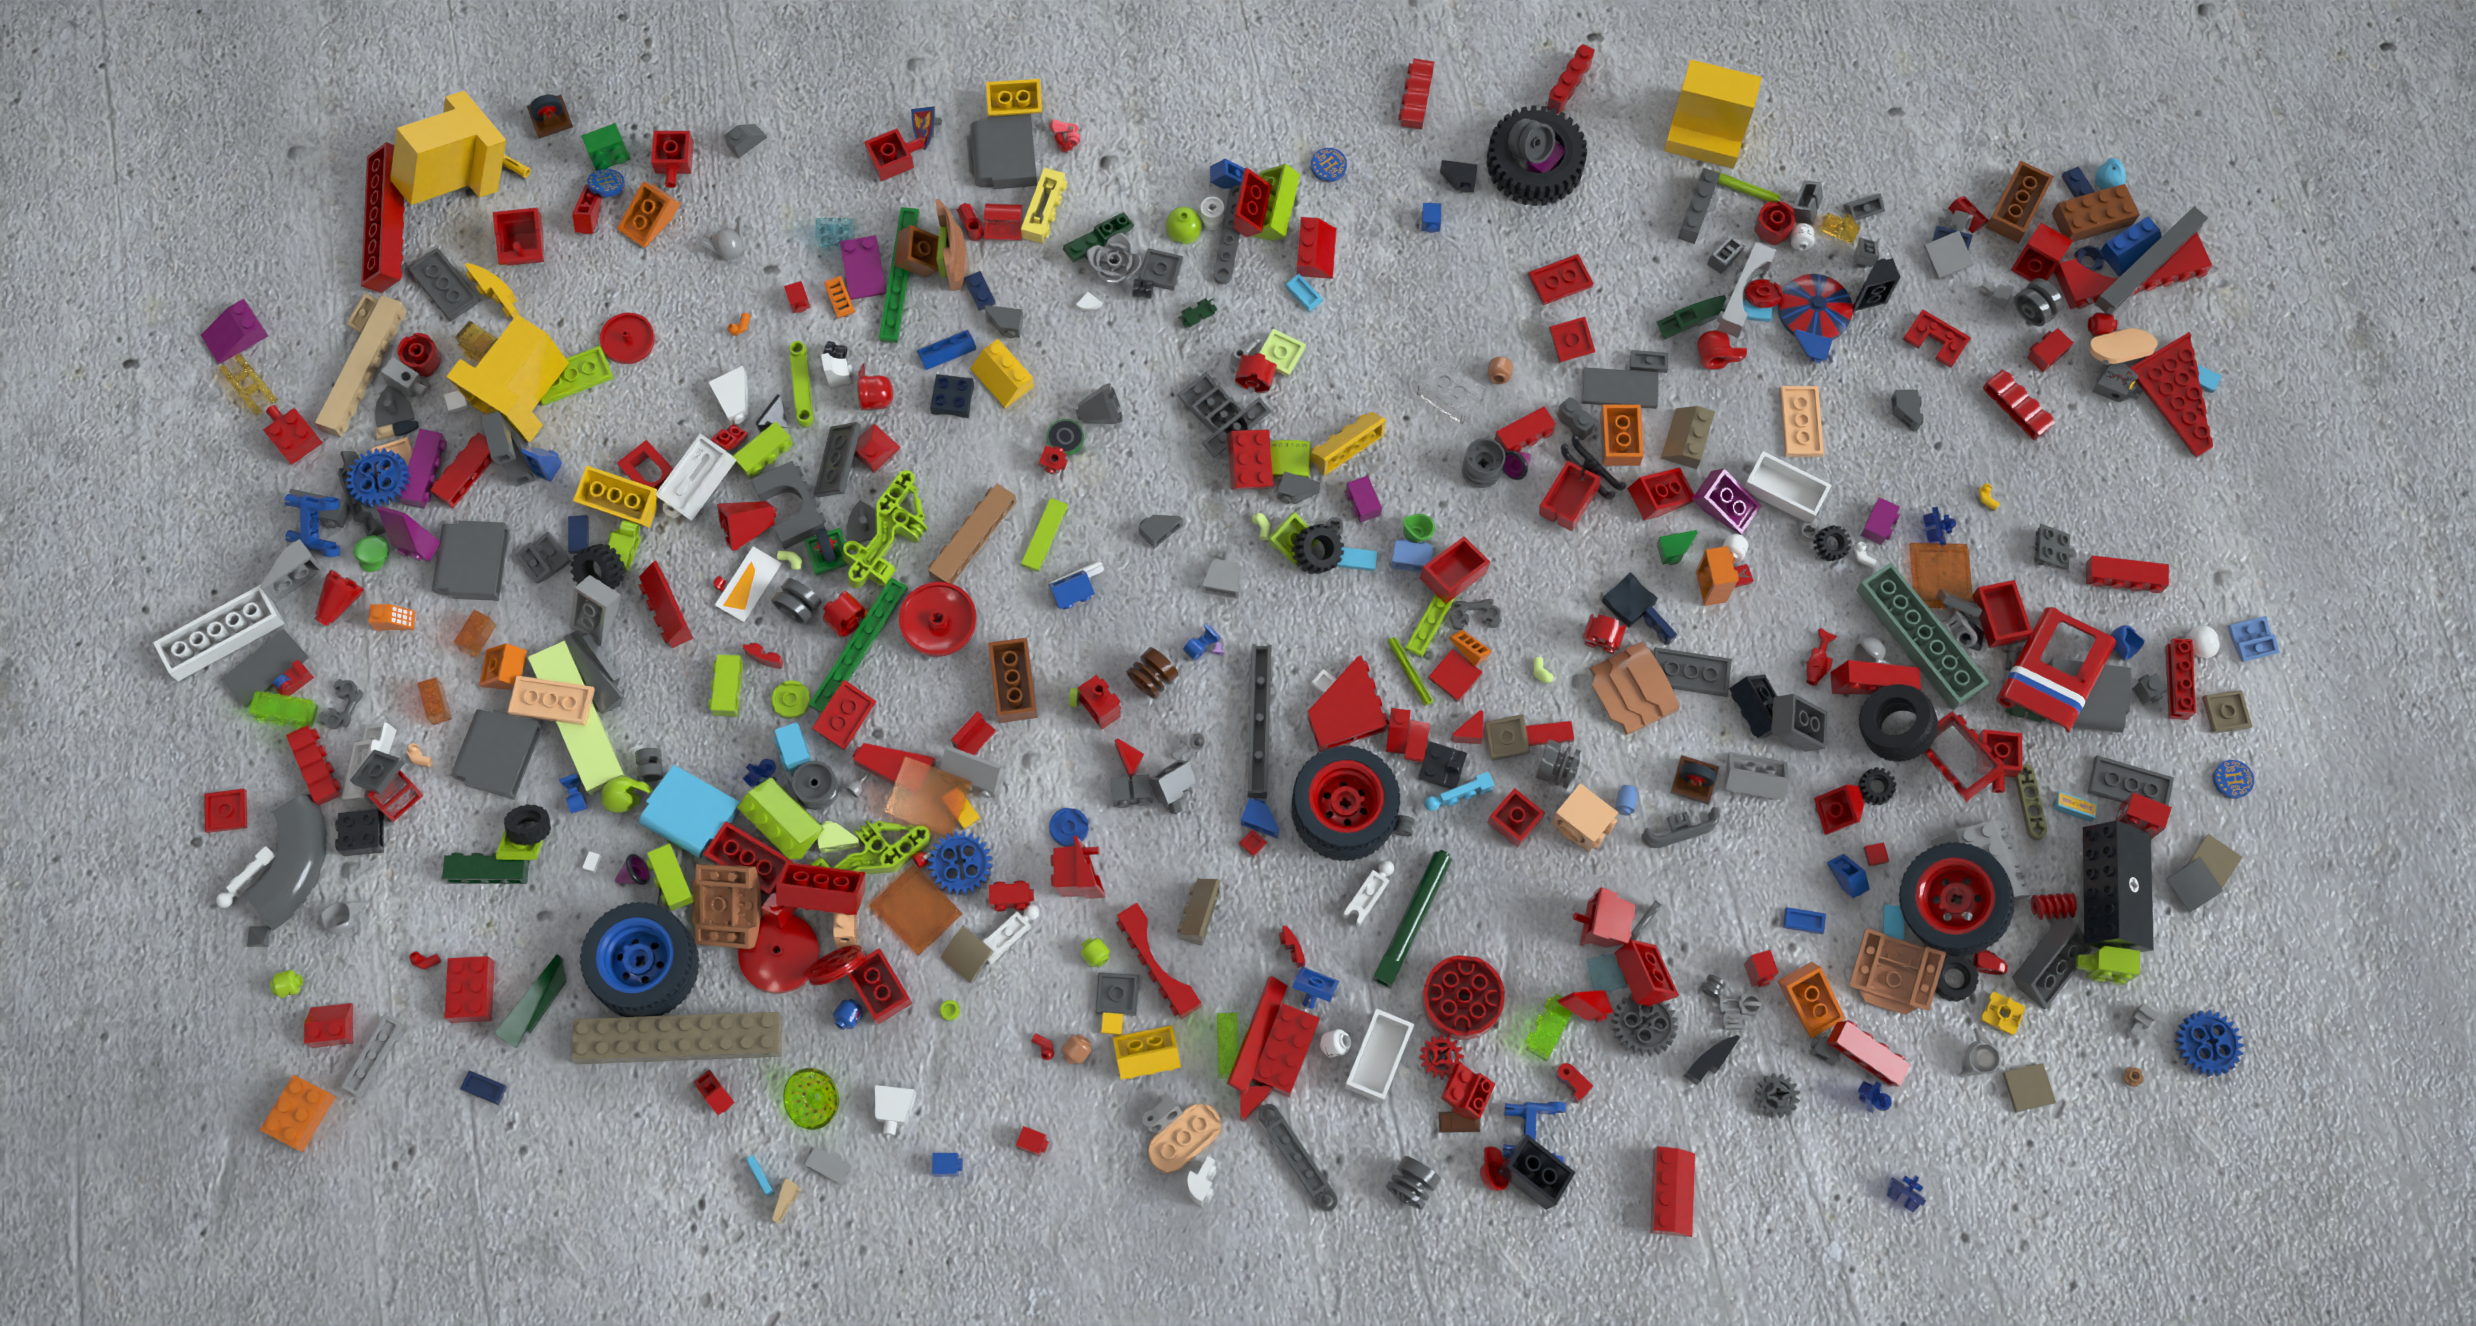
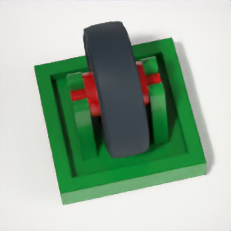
(826, 550)

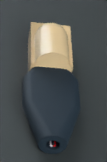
(397, 429)

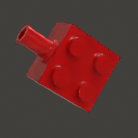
(672, 154)
(891, 154)
(291, 434)
(1099, 701)
(2009, 749)

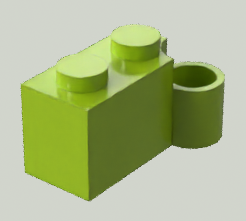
(625, 542)

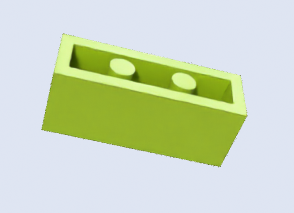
(763, 450)
(726, 685)
(669, 877)

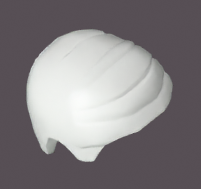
(2204, 641)

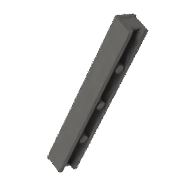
(2151, 261)
(1259, 721)

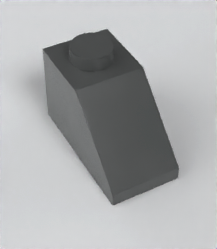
(744, 138)
(1006, 320)
(1296, 488)
(1159, 528)

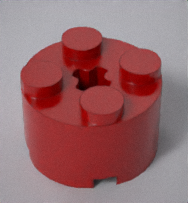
(1775, 222)
(419, 354)
(1255, 372)
(844, 614)
(1603, 633)

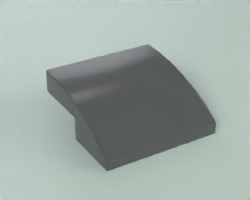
(543, 557)
(2194, 884)

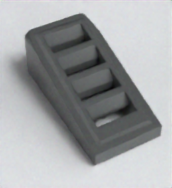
(1719, 263)

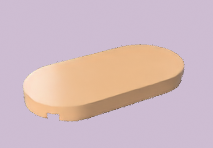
(2123, 345)
(1184, 1138)

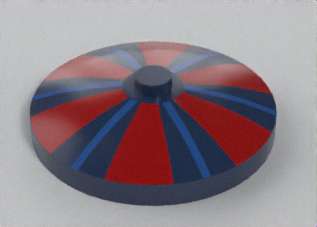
(1815, 306)

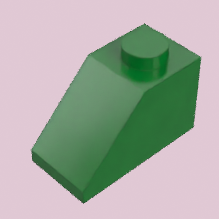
(1674, 546)

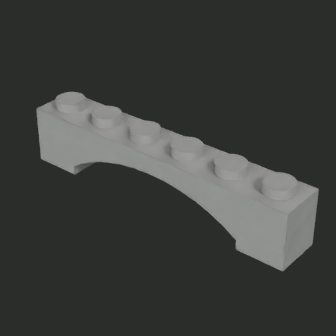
(1734, 316)

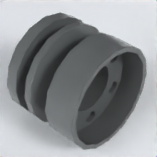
(1484, 454)
(1558, 764)
(1411, 1185)

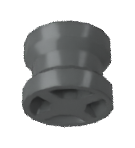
(1404, 825)
(1713, 986)

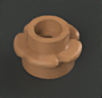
(2129, 1080)

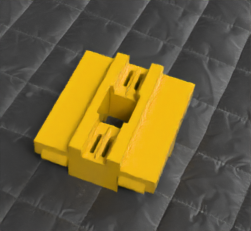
(2006, 1024)

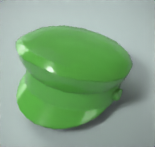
(371, 552)

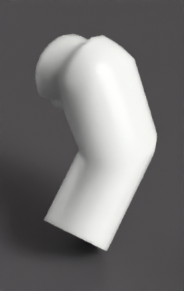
(1861, 555)

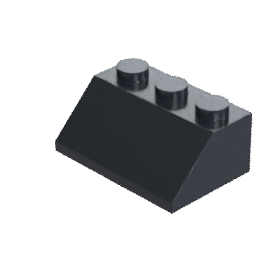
(1878, 285)
(1755, 700)
(1536, 1172)

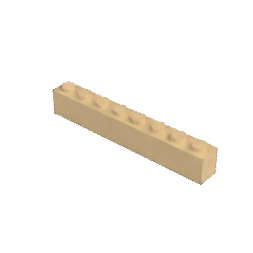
(361, 366)

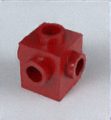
(1053, 453)

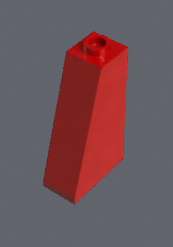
(885, 761)

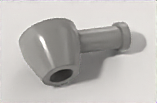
(1236, 359)
(1191, 744)

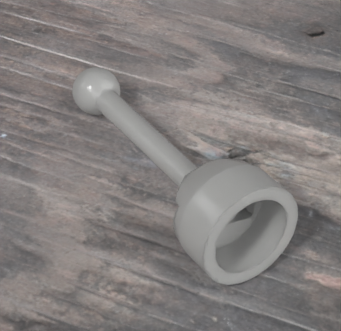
(855, 787)

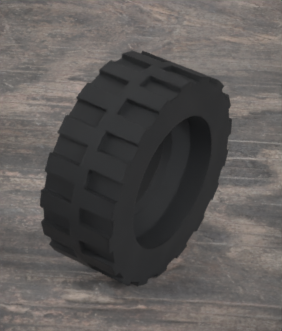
(523, 814)
(1970, 979)

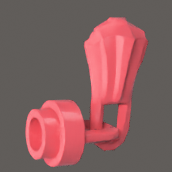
(1058, 126)

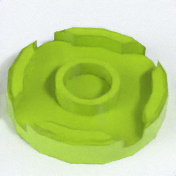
(790, 699)

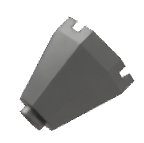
(1100, 407)

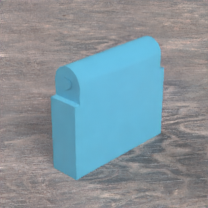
(688, 811)

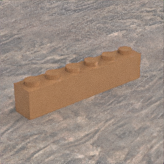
(972, 535)

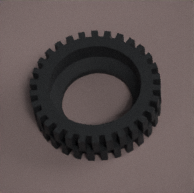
(1531, 185)

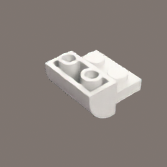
(1198, 1185)

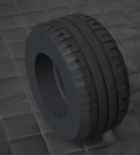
(1905, 745)

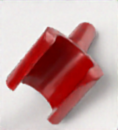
(718, 583)

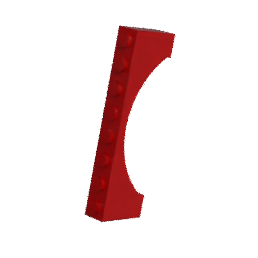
(2085, 286)

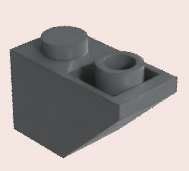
(1906, 408)

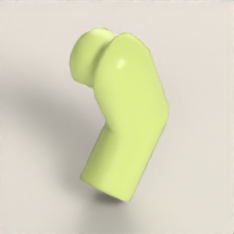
(1264, 524)
(1541, 673)

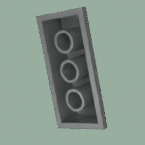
(2051, 963)

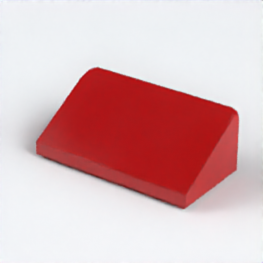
(1964, 205)

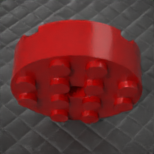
(1457, 1017)

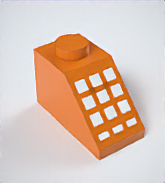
(391, 617)

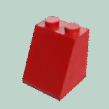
(2041, 254)

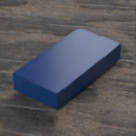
(1804, 920)

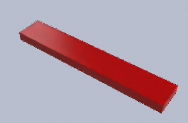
(1257, 1034)

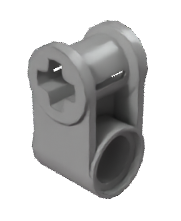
(1959, 629)

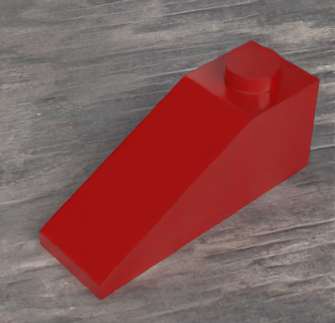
(586, 212)
(1588, 1005)

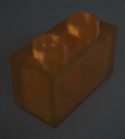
(475, 633)
(434, 701)

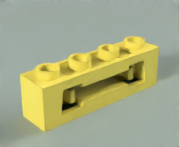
(1036, 230)

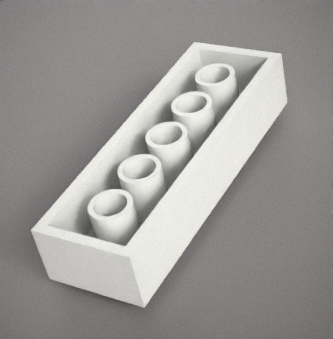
(218, 633)

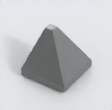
(258, 936)

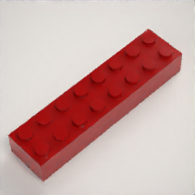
(382, 223)

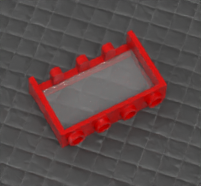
(1962, 757)

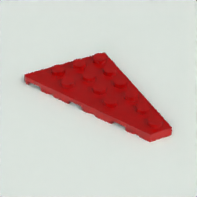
(2174, 388)

